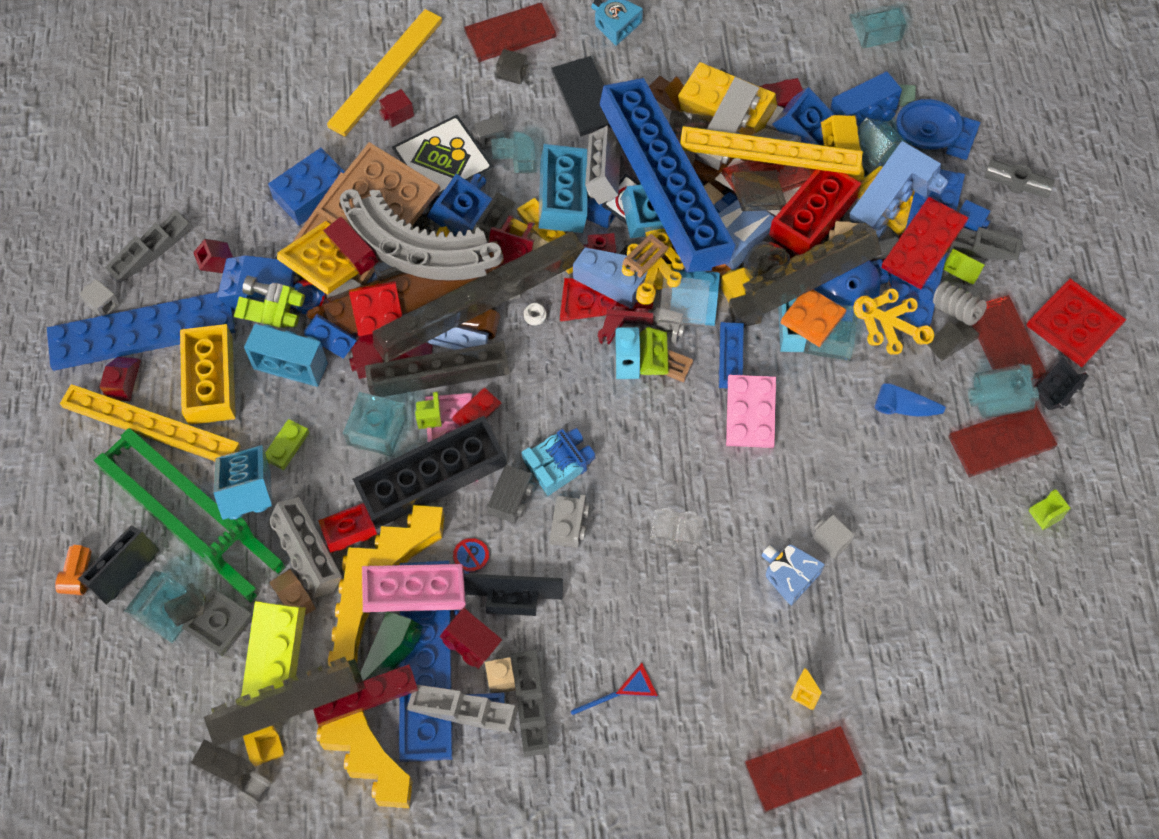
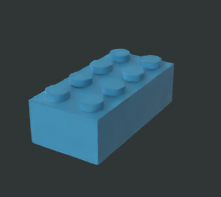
(563, 188)
(242, 483)

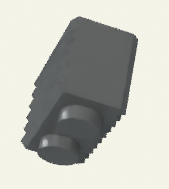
(510, 494)

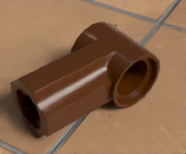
(485, 322)

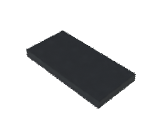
(582, 94)

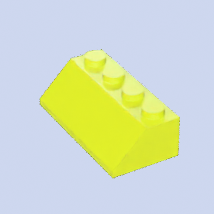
(272, 646)

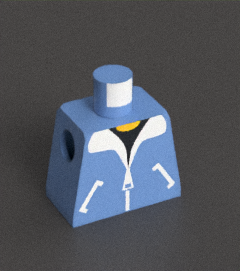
(791, 571)

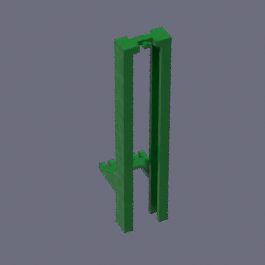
(212, 557)

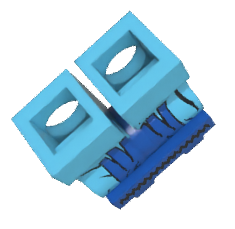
(558, 460)

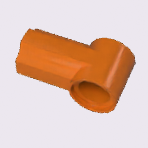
(75, 565)

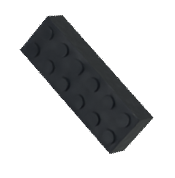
(430, 472)

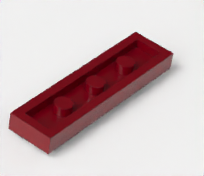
(377, 692)

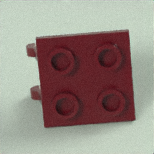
(512, 245)
(618, 316)

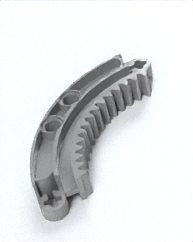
(441, 256)

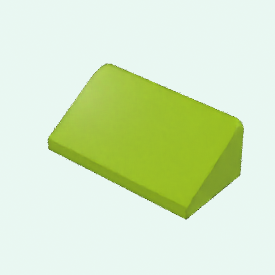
(653, 352)

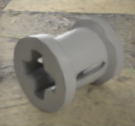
(254, 788)

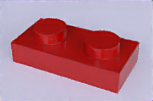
(480, 405)

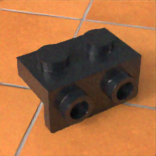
(1059, 384)

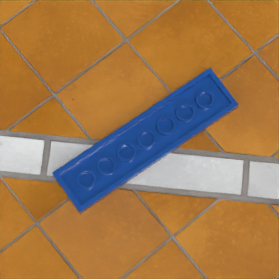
(923, 314)
(133, 330)
(430, 661)

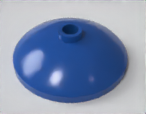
(929, 124)
(866, 284)

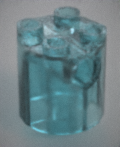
(1003, 391)

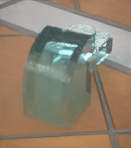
(519, 149)

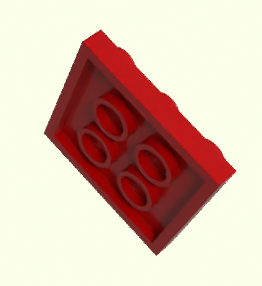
(1076, 322)

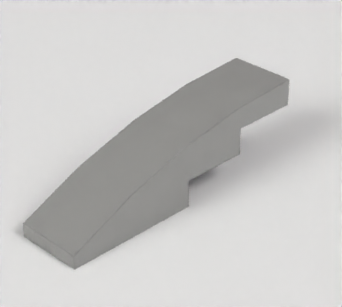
(463, 709)

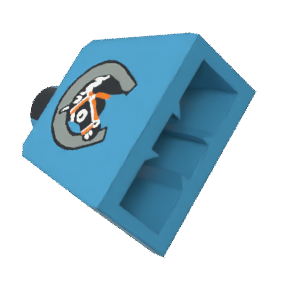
(616, 18)

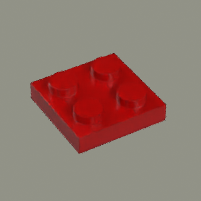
(375, 306)
(347, 527)

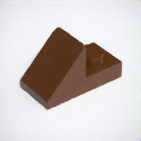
(667, 92)

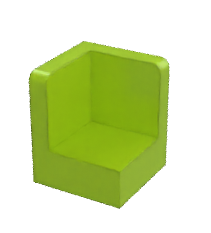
(963, 266)
(428, 413)
(1049, 510)

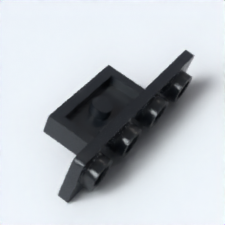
(513, 593)

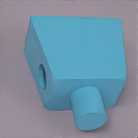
(627, 347)

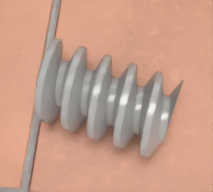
(958, 303)

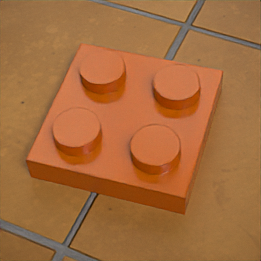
(813, 317)

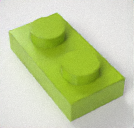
(286, 444)

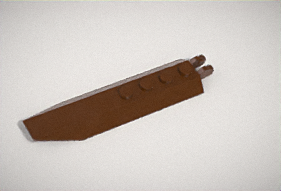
(411, 290)

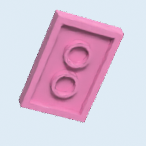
(751, 411)

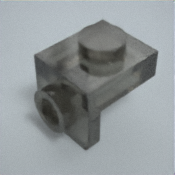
(186, 606)

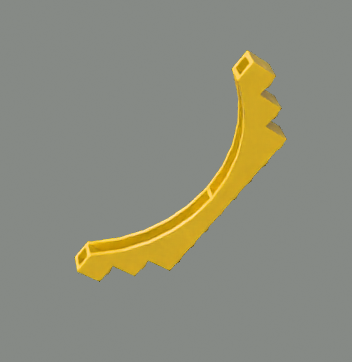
(353, 733)

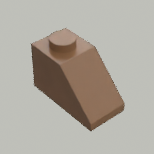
(291, 591)

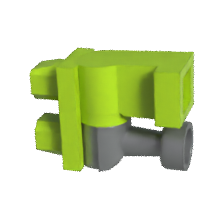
(274, 309)

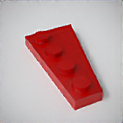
(584, 302)

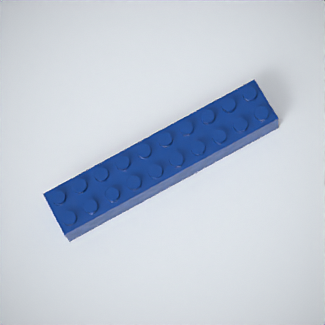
(666, 175)

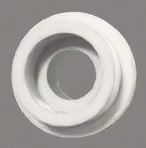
(534, 308)

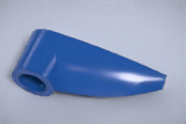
(902, 401)

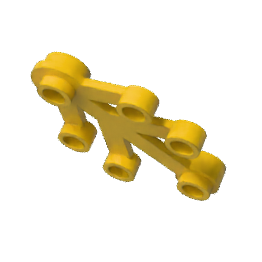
(646, 291)
(889, 320)

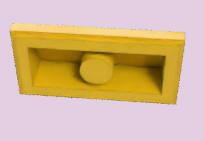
(806, 690)

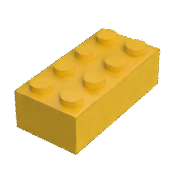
(709, 86)
(207, 374)

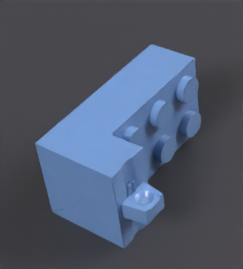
(902, 173)

